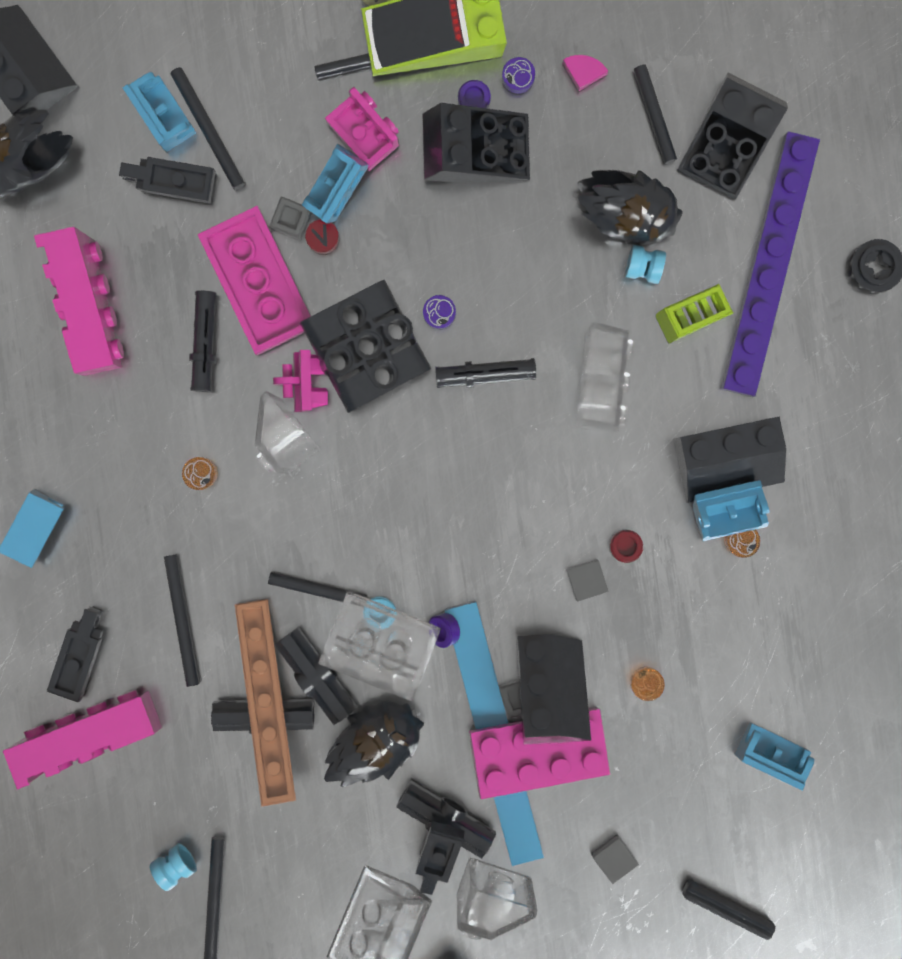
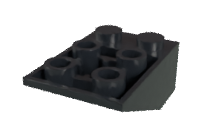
(732, 135)
(475, 144)

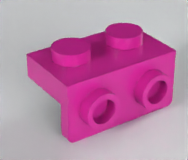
(363, 128)

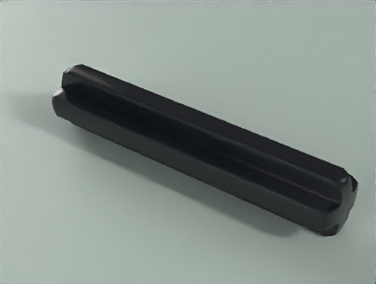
(728, 910)

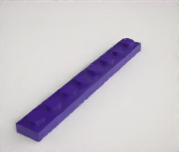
(770, 264)

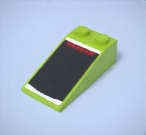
(432, 33)

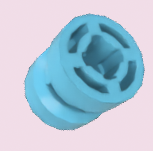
(638, 261)
(171, 868)

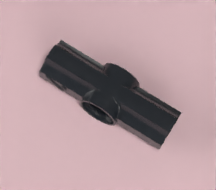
(314, 678)
(235, 715)
(428, 807)

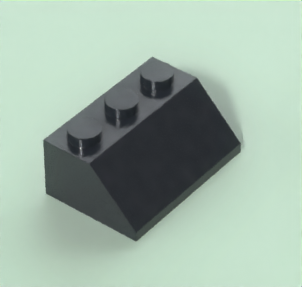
(28, 66)
(732, 457)
(552, 689)

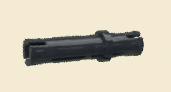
(203, 341)
(485, 373)

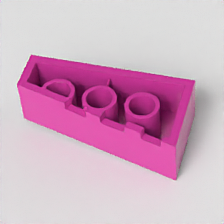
(82, 300)
(82, 737)

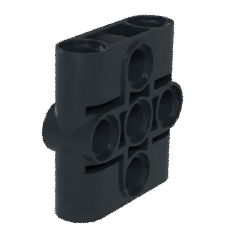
(369, 305)

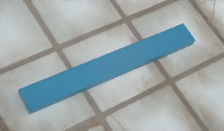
(489, 711)

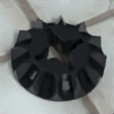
(888, 255)

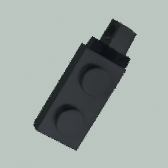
(171, 178)
(77, 657)
(439, 855)

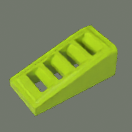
(674, 322)

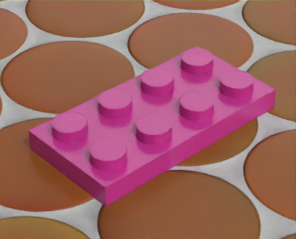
(255, 279)
(510, 767)

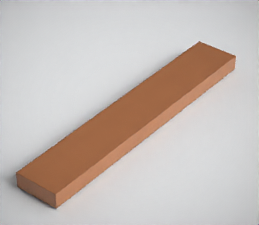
(265, 703)

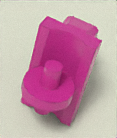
(305, 397)

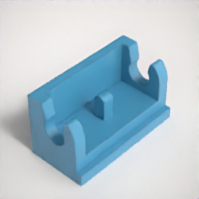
(159, 111)
(335, 184)
(731, 510)
(31, 528)
(775, 756)

